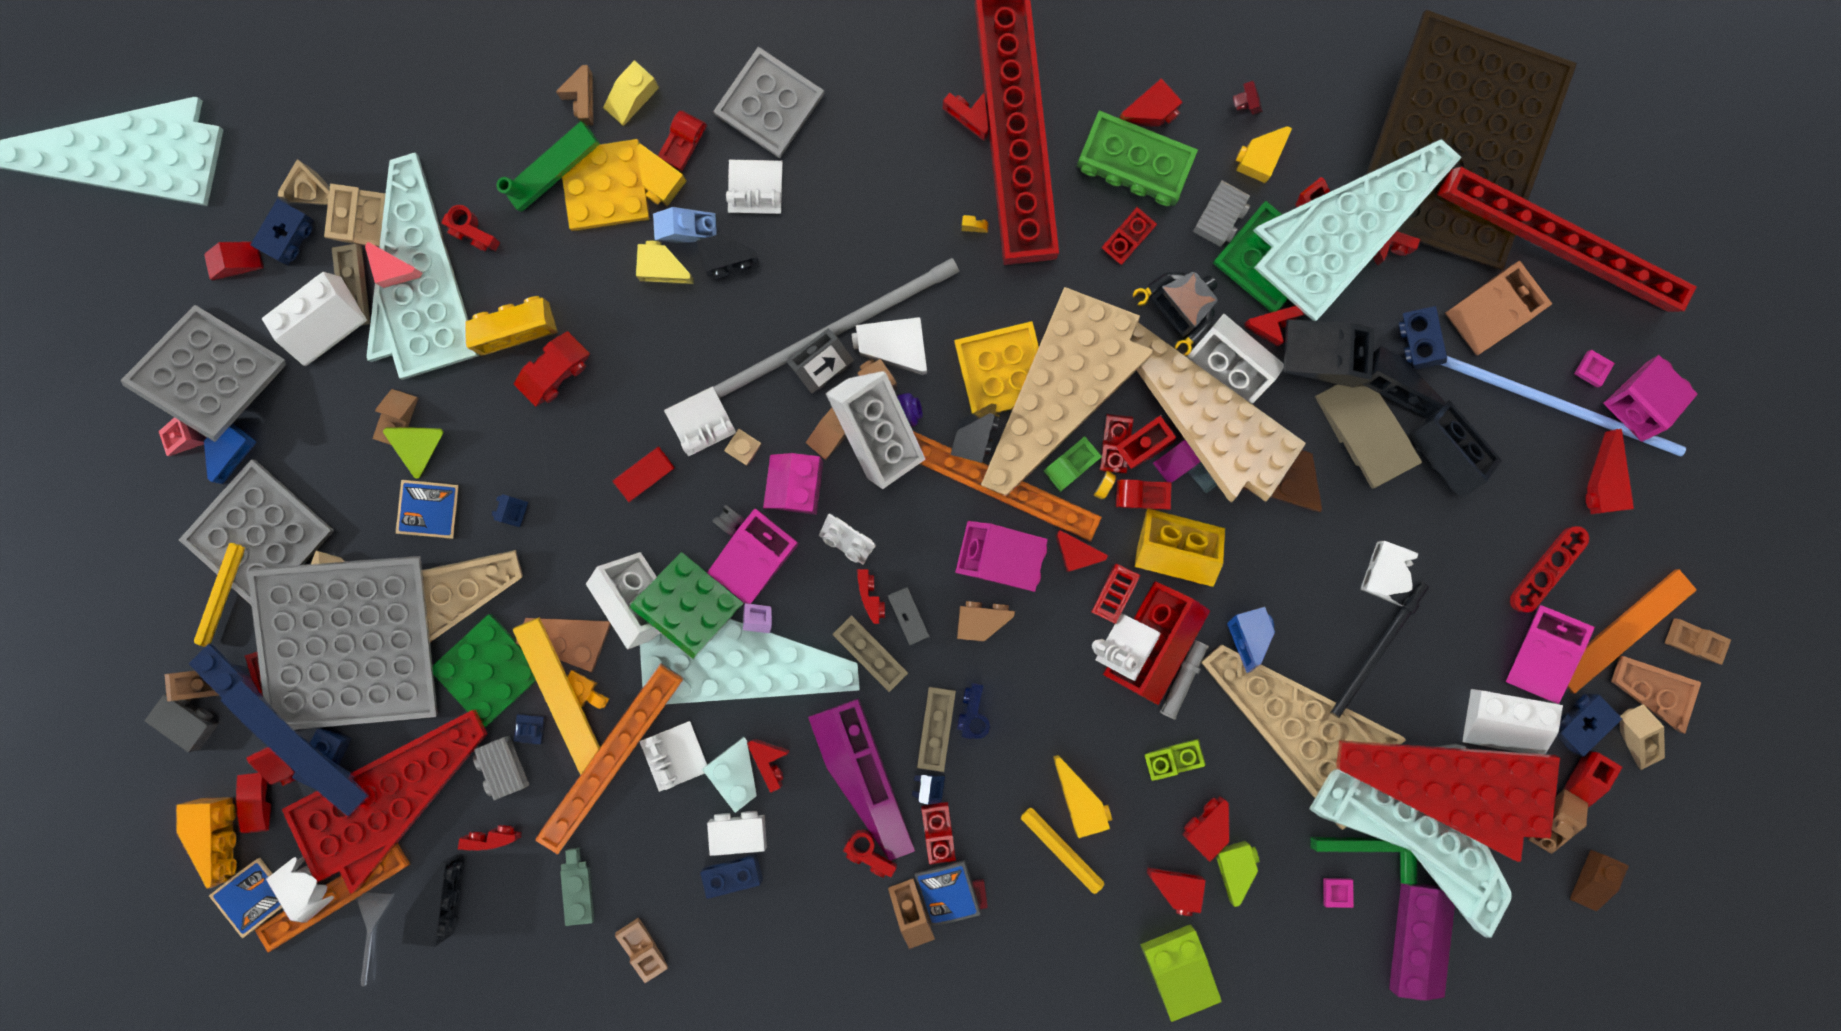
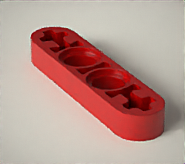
(1549, 569)

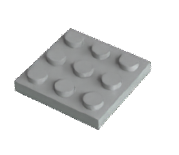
(769, 102)

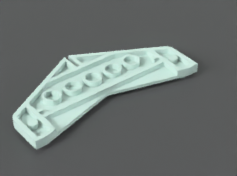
(1453, 860)

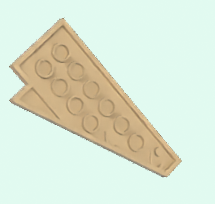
(1074, 371)
(1223, 429)
(465, 586)
(1293, 718)

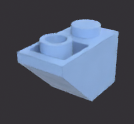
(683, 225)

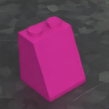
(1651, 399)
(793, 483)
(1001, 555)

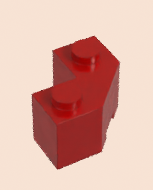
(542, 378)

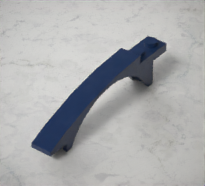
(242, 697)

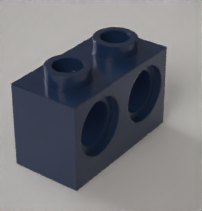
(1429, 337)
(731, 876)

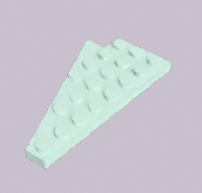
(138, 151)
(1336, 235)
(424, 317)

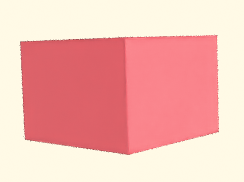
(388, 269)
(179, 437)

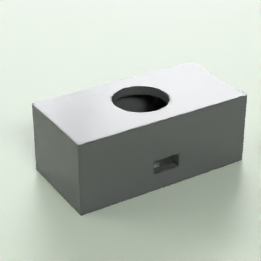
(913, 628)

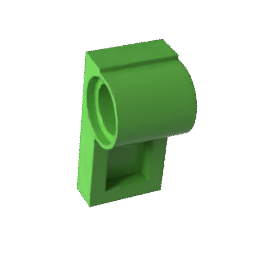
(1072, 464)

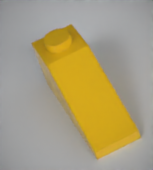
(1084, 806)

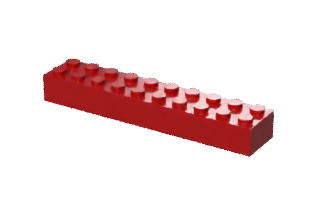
(1016, 131)

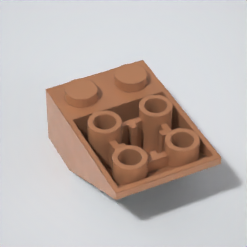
(1498, 308)

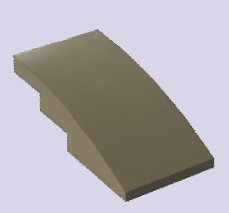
(1368, 432)

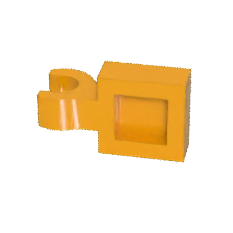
(584, 690)

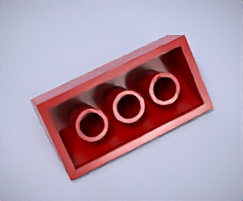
(1179, 622)

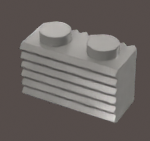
(1221, 214)
(500, 768)

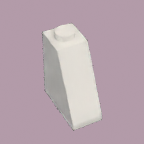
(894, 342)

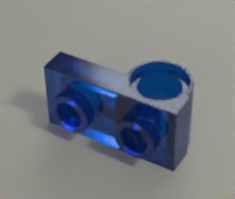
(972, 699)

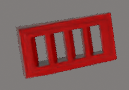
(1132, 576)

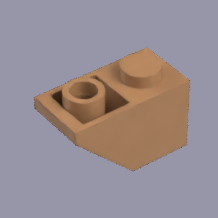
(981, 623)
(1568, 820)

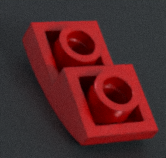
(1129, 236)
(1116, 430)
(643, 474)
(872, 604)
(251, 805)
(938, 833)
(496, 838)

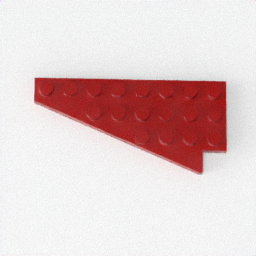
(1476, 792)
(398, 793)

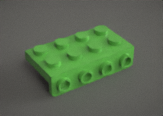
(1136, 159)

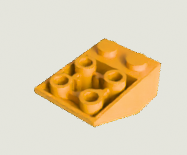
(209, 837)

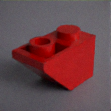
(1592, 777)
(1211, 830)

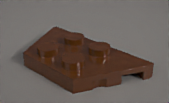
(1300, 484)

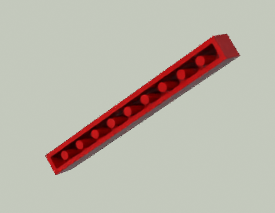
(1566, 240)

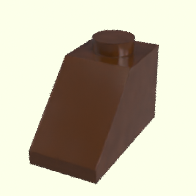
(1598, 880)

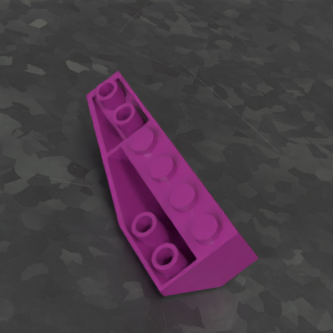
(860, 773)

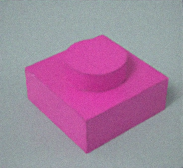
(1594, 368)
(1338, 892)

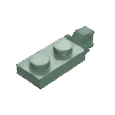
(576, 889)

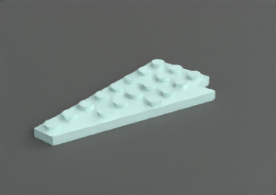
(748, 666)

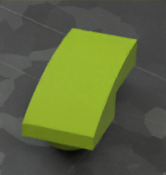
(1175, 759)

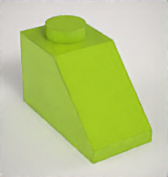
(1238, 869)

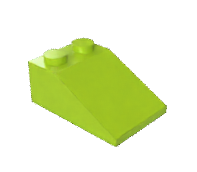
(1181, 972)

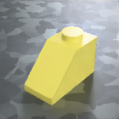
(630, 93)
(658, 264)

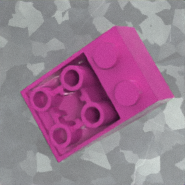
(752, 557)
(1549, 654)

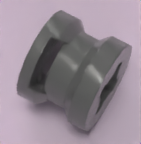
(729, 520)

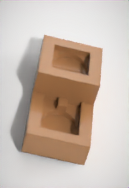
(1697, 641)
(642, 950)

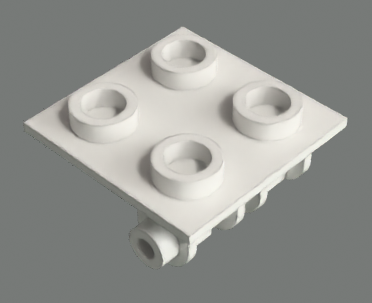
(754, 186)
(700, 421)
(840, 535)
(1126, 646)
(674, 756)

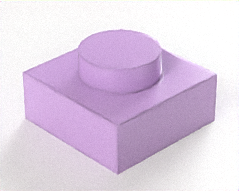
(757, 618)

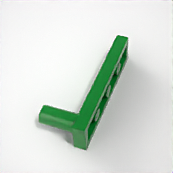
(549, 167)
(1408, 861)

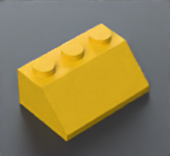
(509, 326)
(1180, 547)

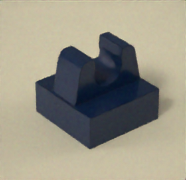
(510, 510)
(529, 729)
(931, 788)

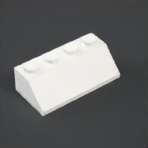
(876, 427)

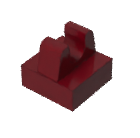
(1248, 99)

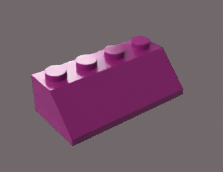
(1422, 942)

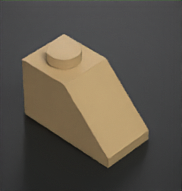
(1643, 736)

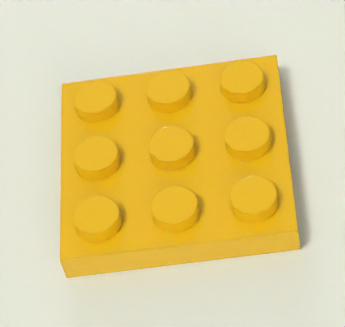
(606, 188)
(996, 365)

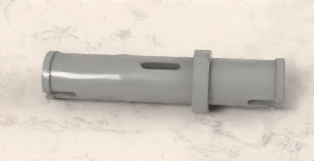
(1185, 676)

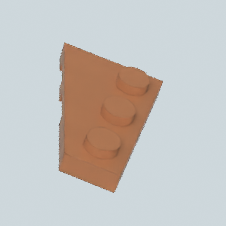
(576, 640)
(1660, 691)

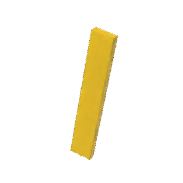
(557, 692)

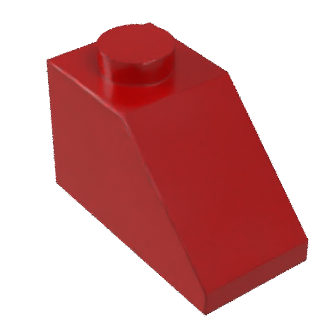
(1154, 107)
(1146, 442)
(271, 767)
(1180, 890)

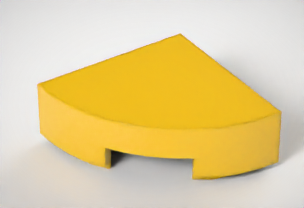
(970, 224)

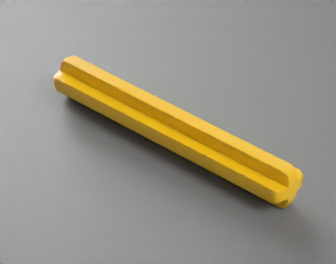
(219, 594)
(1062, 850)

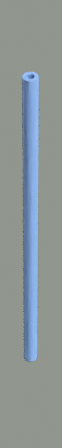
(1559, 404)

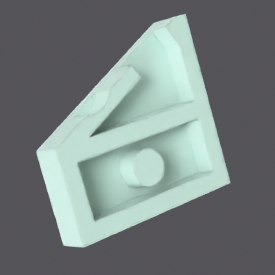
(733, 775)

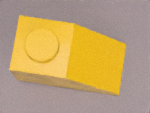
(1262, 154)
(658, 177)

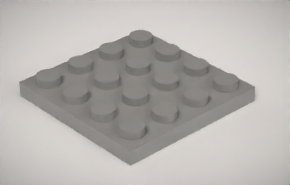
(204, 373)
(263, 519)

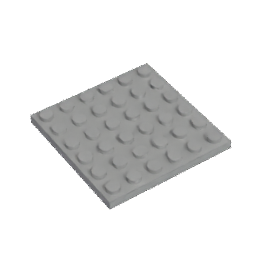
(344, 642)

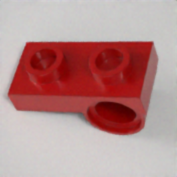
(682, 140)
(469, 230)
(1143, 494)
(879, 864)

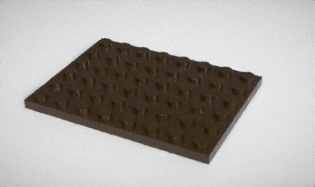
(1489, 105)

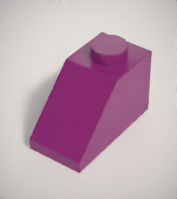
(1176, 461)

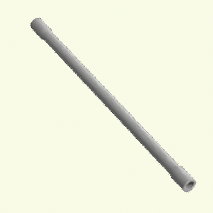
(934, 276)

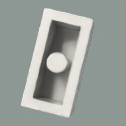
(736, 834)

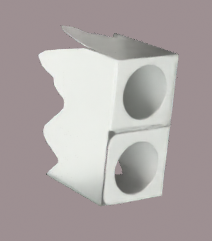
(1389, 571)
(298, 891)

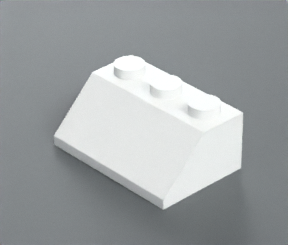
(315, 318)
(1236, 359)
(615, 588)
(1511, 722)

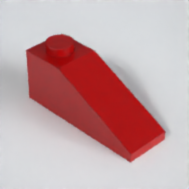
(1610, 482)

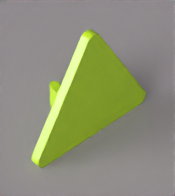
(414, 445)

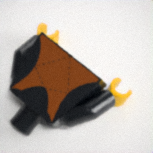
(1185, 302)

